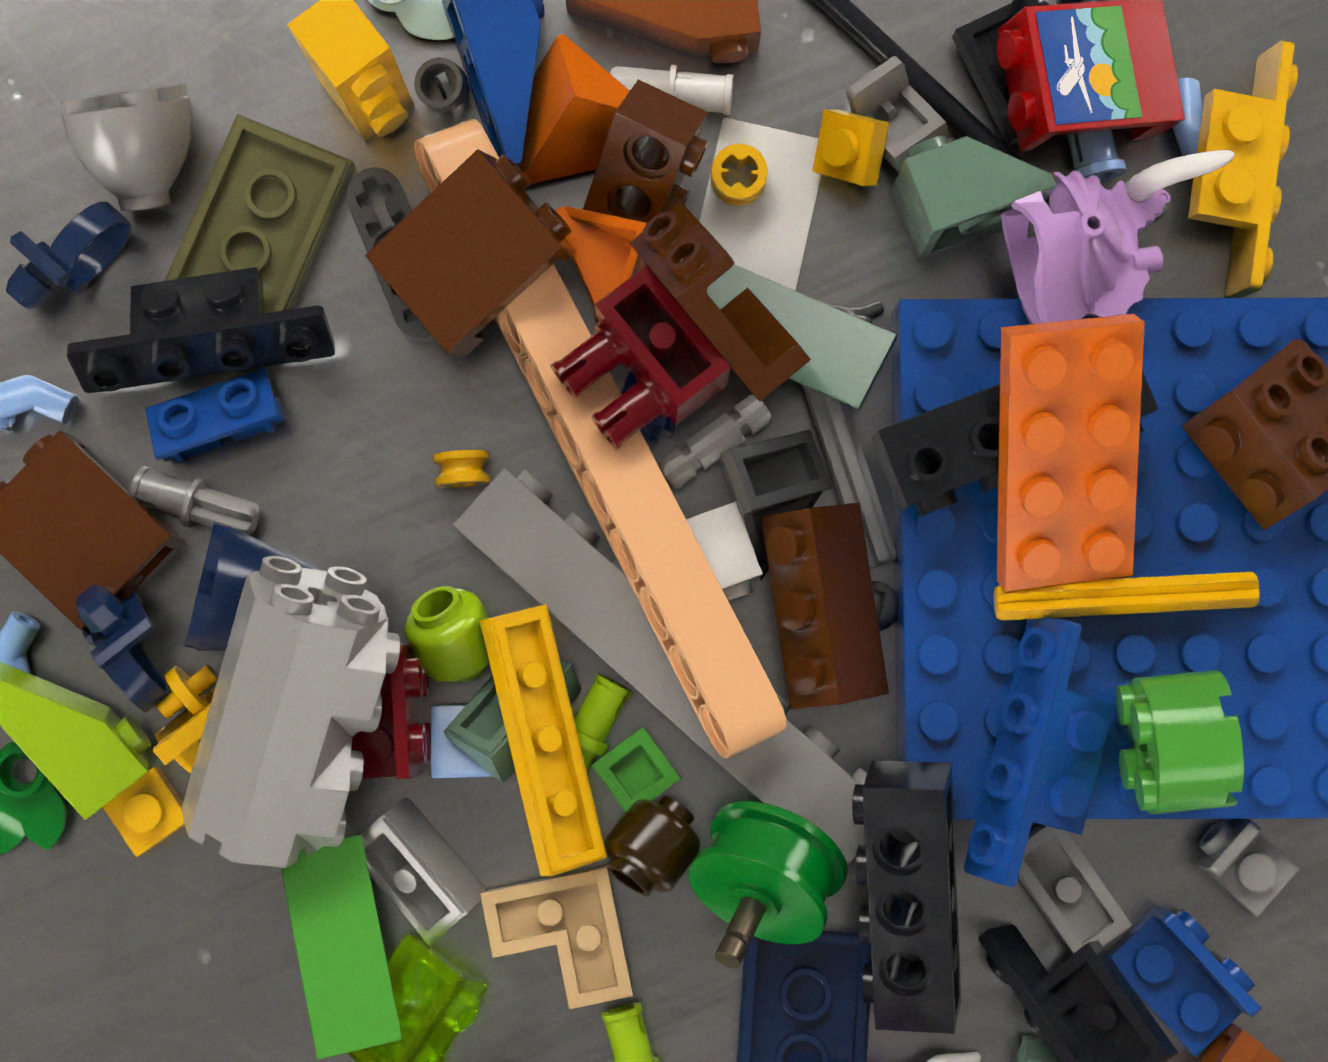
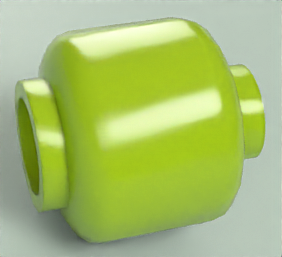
(448, 634)

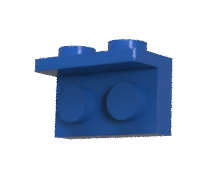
(1181, 978)

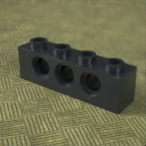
(920, 801)

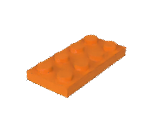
(1068, 450)

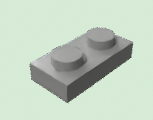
(1069, 890)

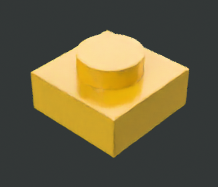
(850, 147)
(147, 811)

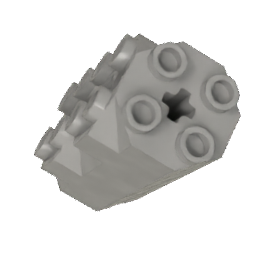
(284, 714)

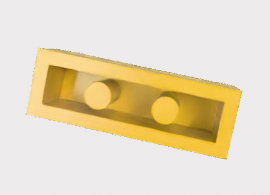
(353, 66)

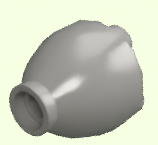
(132, 141)

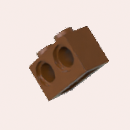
(647, 155)

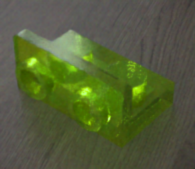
(431, 1004)

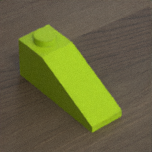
(72, 739)

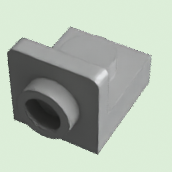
(1244, 864)

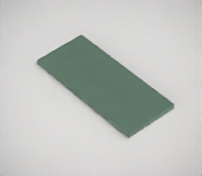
(842, 348)

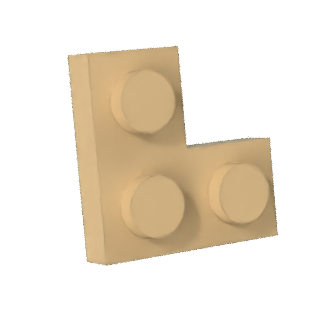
(575, 915)

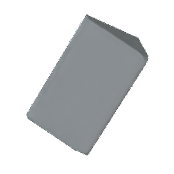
(419, 871)

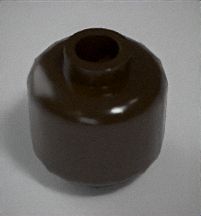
(652, 845)

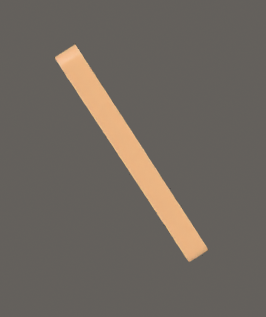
(630, 500)

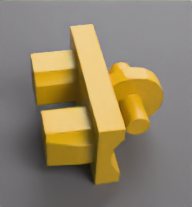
(183, 734)

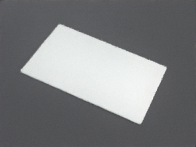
(773, 229)

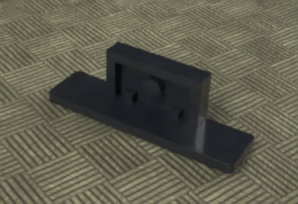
(200, 330)
(1081, 1005)

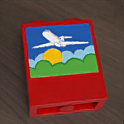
(1089, 70)

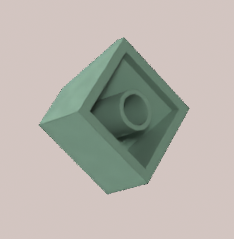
(960, 191)

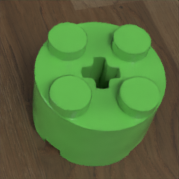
(1180, 742)

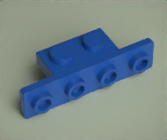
(1042, 754)

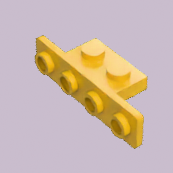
(1246, 189)

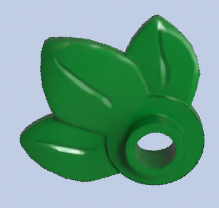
(27, 808)

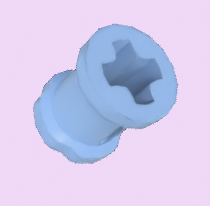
(1096, 155)

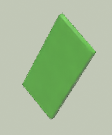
(340, 950)

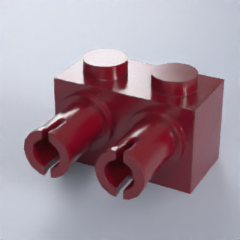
(659, 343)

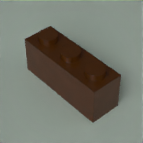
(825, 605)

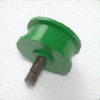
(766, 877)

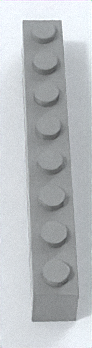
(597, 604)

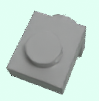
(888, 97)

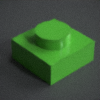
(636, 770)

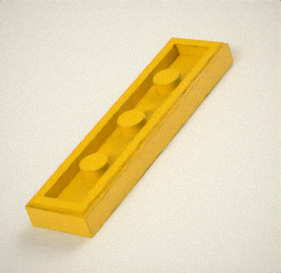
(543, 740)

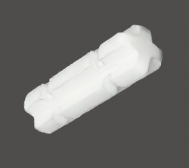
(720, 435)

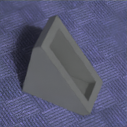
(772, 480)

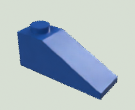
(499, 59)

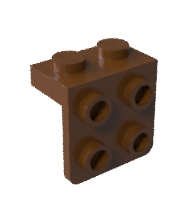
(1271, 434)

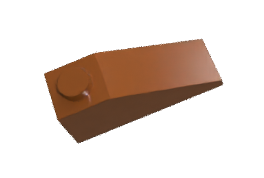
(692, 27)

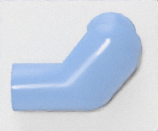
(34, 394)

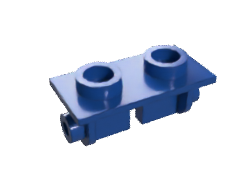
(203, 417)

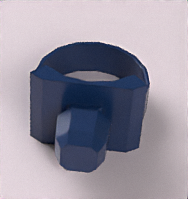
(75, 257)
(115, 631)

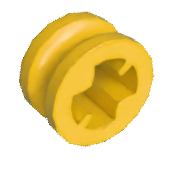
(739, 155)
(461, 469)

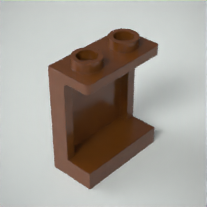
(470, 250)
(744, 330)
(78, 527)

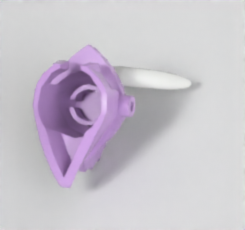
(1088, 240)

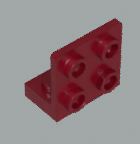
(400, 741)

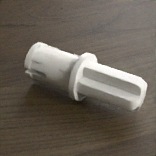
(702, 90)

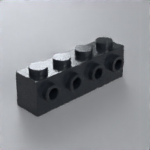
(951, 449)

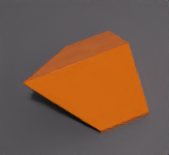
(568, 113)
(602, 249)

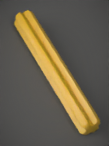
(1130, 596)

